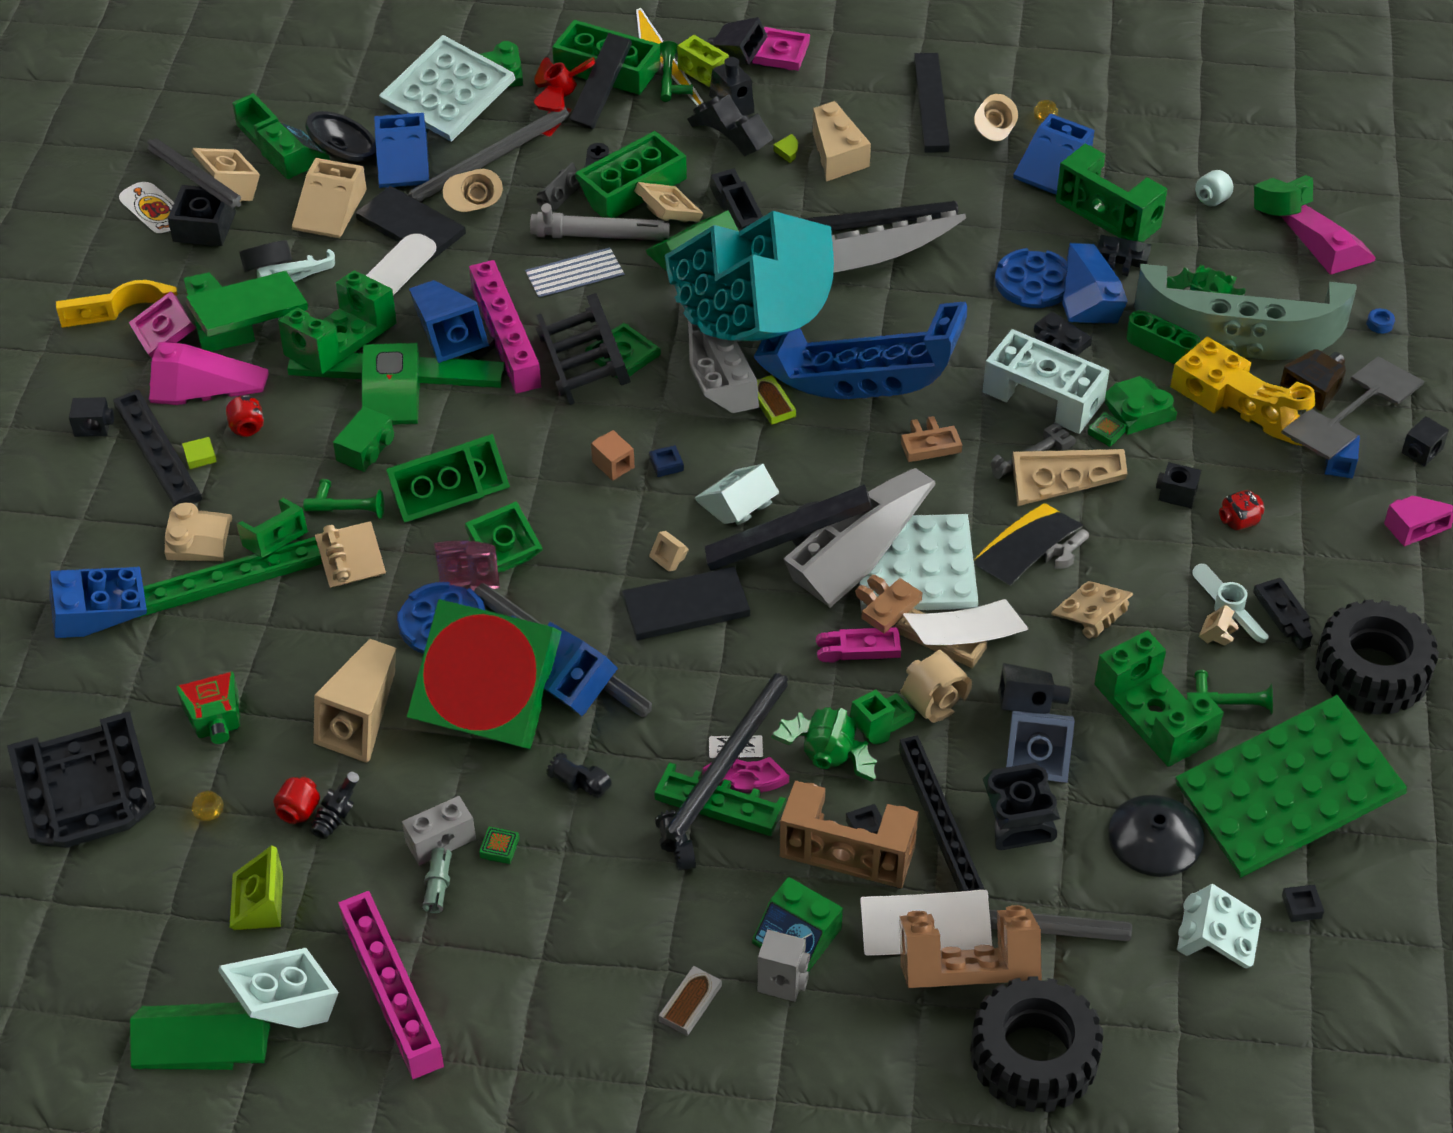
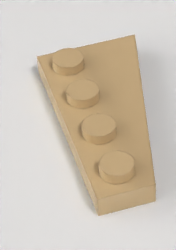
(1056, 473)

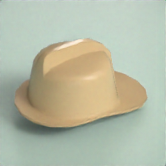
(996, 117)
(472, 190)

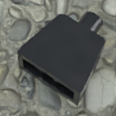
(740, 39)
(733, 81)
(1029, 690)

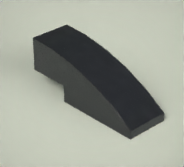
(735, 197)

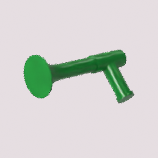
(668, 51)
(322, 503)
(1262, 698)

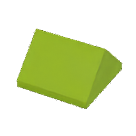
(257, 892)

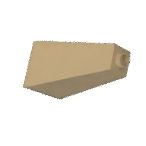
(354, 701)

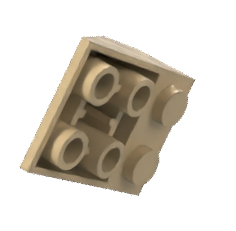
(329, 197)

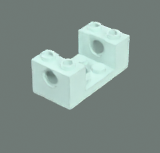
(1073, 380)

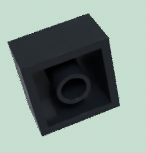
(199, 217)

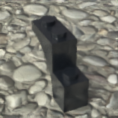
(723, 115)

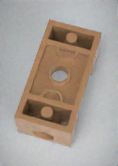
(844, 849)
(930, 966)

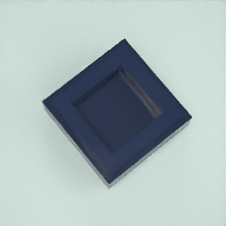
(666, 461)

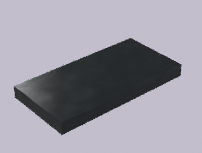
(402, 215)
(685, 603)

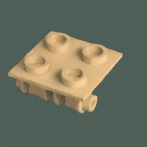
(349, 553)
(1094, 607)

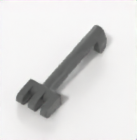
(1053, 438)

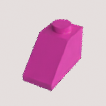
(1417, 518)

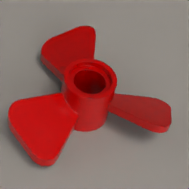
(559, 83)

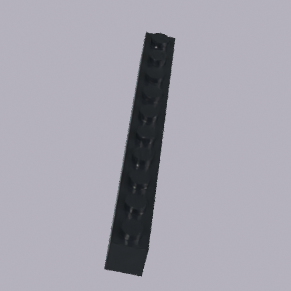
(939, 815)

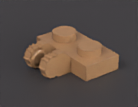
(930, 443)
(891, 604)

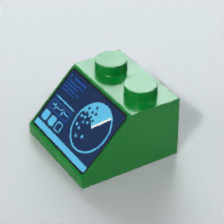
(288, 149)
(801, 914)

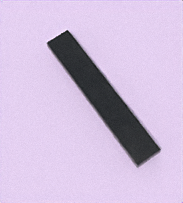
(931, 103)
(157, 449)
(788, 527)

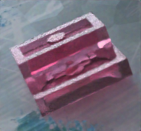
(467, 563)

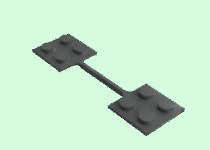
(1325, 434)

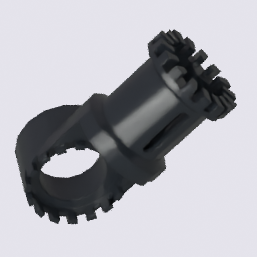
(590, 779)
(682, 849)

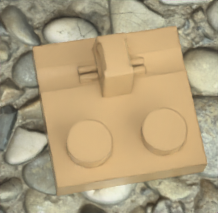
(668, 202)

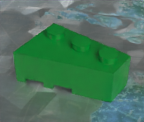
(244, 335)

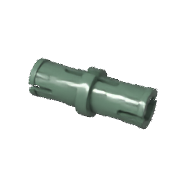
(437, 880)

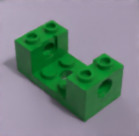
(1125, 214)
(362, 315)
(1134, 680)

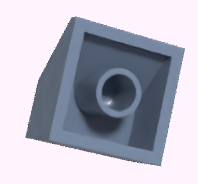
(1043, 741)

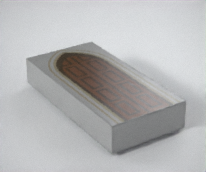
(690, 1000)

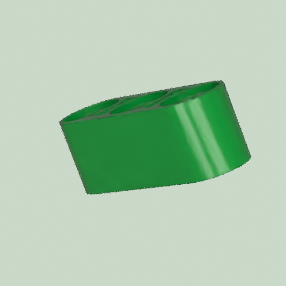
(1159, 336)

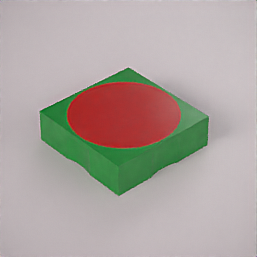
(484, 673)

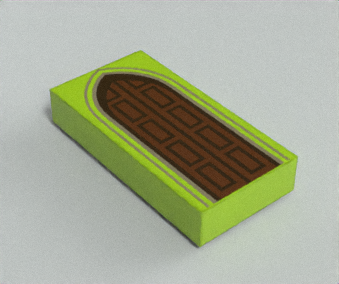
(774, 400)

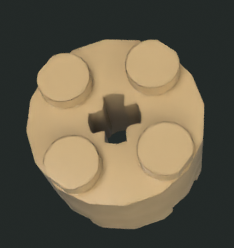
(935, 686)

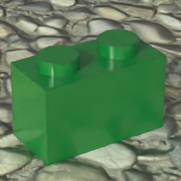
(363, 439)

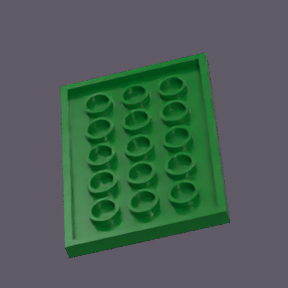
(1290, 785)

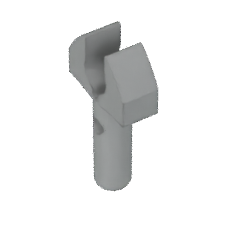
(1065, 550)

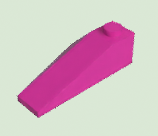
(1328, 241)
(190, 373)

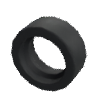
(265, 255)

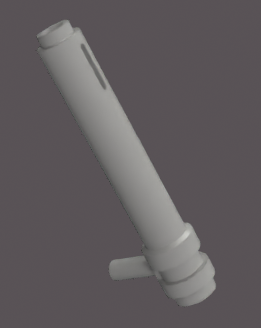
(558, 225)

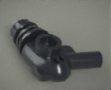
(336, 805)

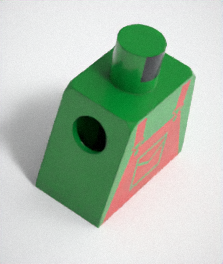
(212, 706)

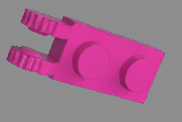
(858, 644)

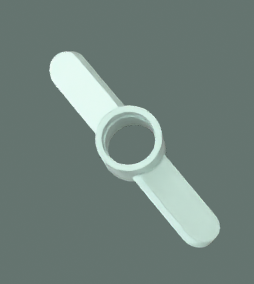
(1230, 590)

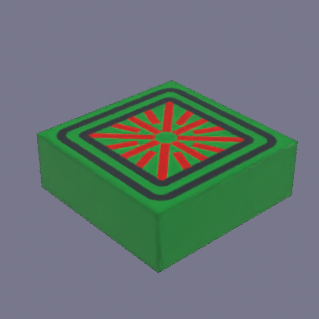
(1107, 429)
(499, 845)

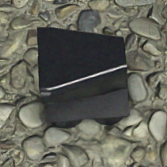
(1022, 806)

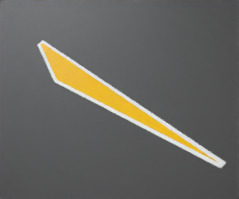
(648, 32)

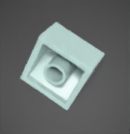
(739, 494)

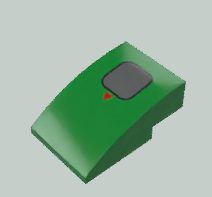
(392, 381)

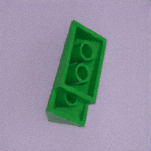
(447, 478)
(196, 1037)

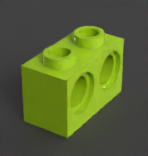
(699, 58)

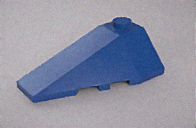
(1091, 287)

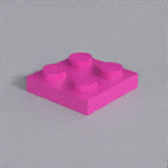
(782, 49)
(162, 322)

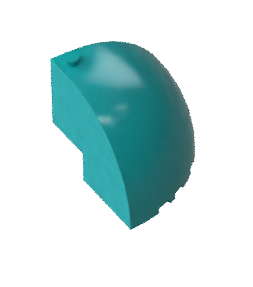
(755, 278)

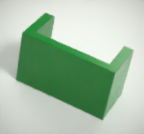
(252, 116)
(274, 532)

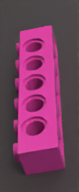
(505, 326)
(391, 985)

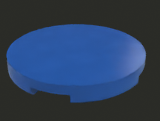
(1032, 278)
(419, 610)

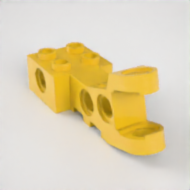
(1221, 378)

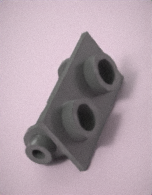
(560, 188)

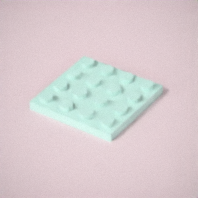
(448, 87)
(935, 559)

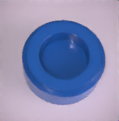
(1380, 321)

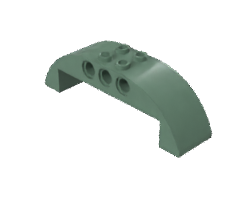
(1248, 323)

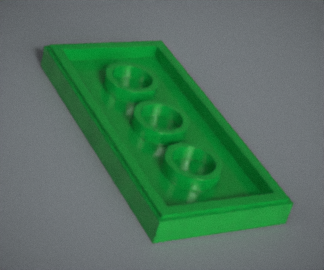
(246, 303)

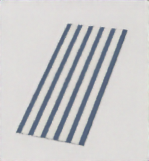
(574, 272)

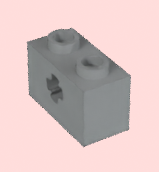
(441, 826)
(782, 966)

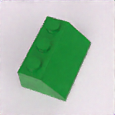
(659, 250)

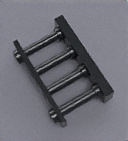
(607, 349)

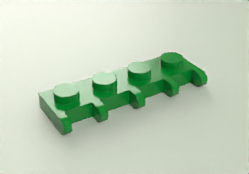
(724, 803)

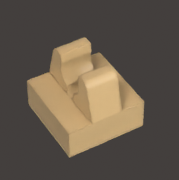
(668, 551)
(1218, 626)

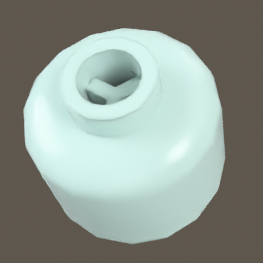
(1214, 188)

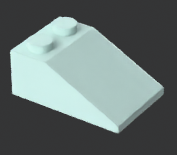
(282, 988)

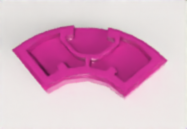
(761, 775)

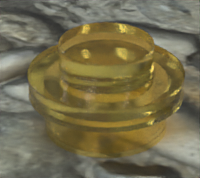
(1045, 108)
(207, 806)

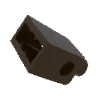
(1318, 371)

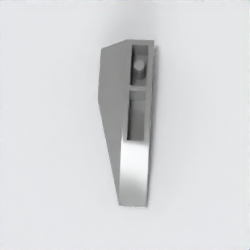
(860, 250)
(722, 371)
(847, 551)

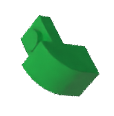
(1283, 198)
(880, 716)

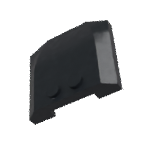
(82, 783)

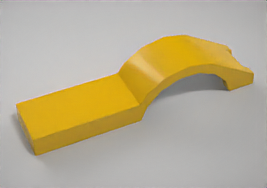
(109, 306)

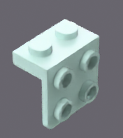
(1219, 922)

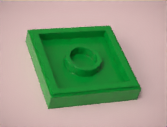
(633, 346)

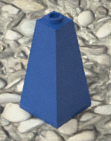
(448, 320)

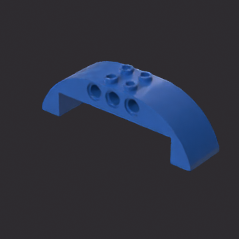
(867, 364)

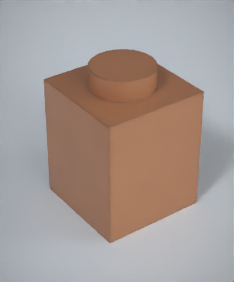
(612, 455)

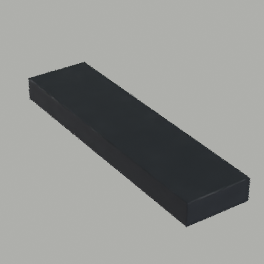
(601, 80)

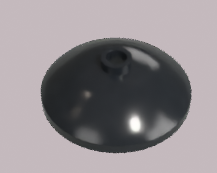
(340, 136)
(1155, 847)

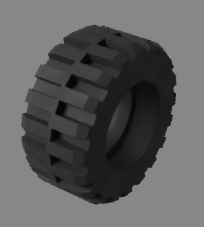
(1380, 628)
(1027, 1080)

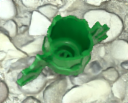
(1205, 280)
(829, 740)

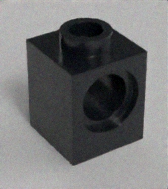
(90, 417)
(1425, 441)
(1178, 485)

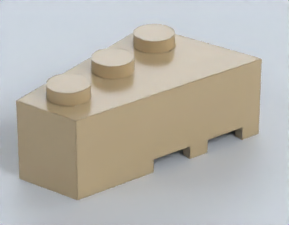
(839, 142)

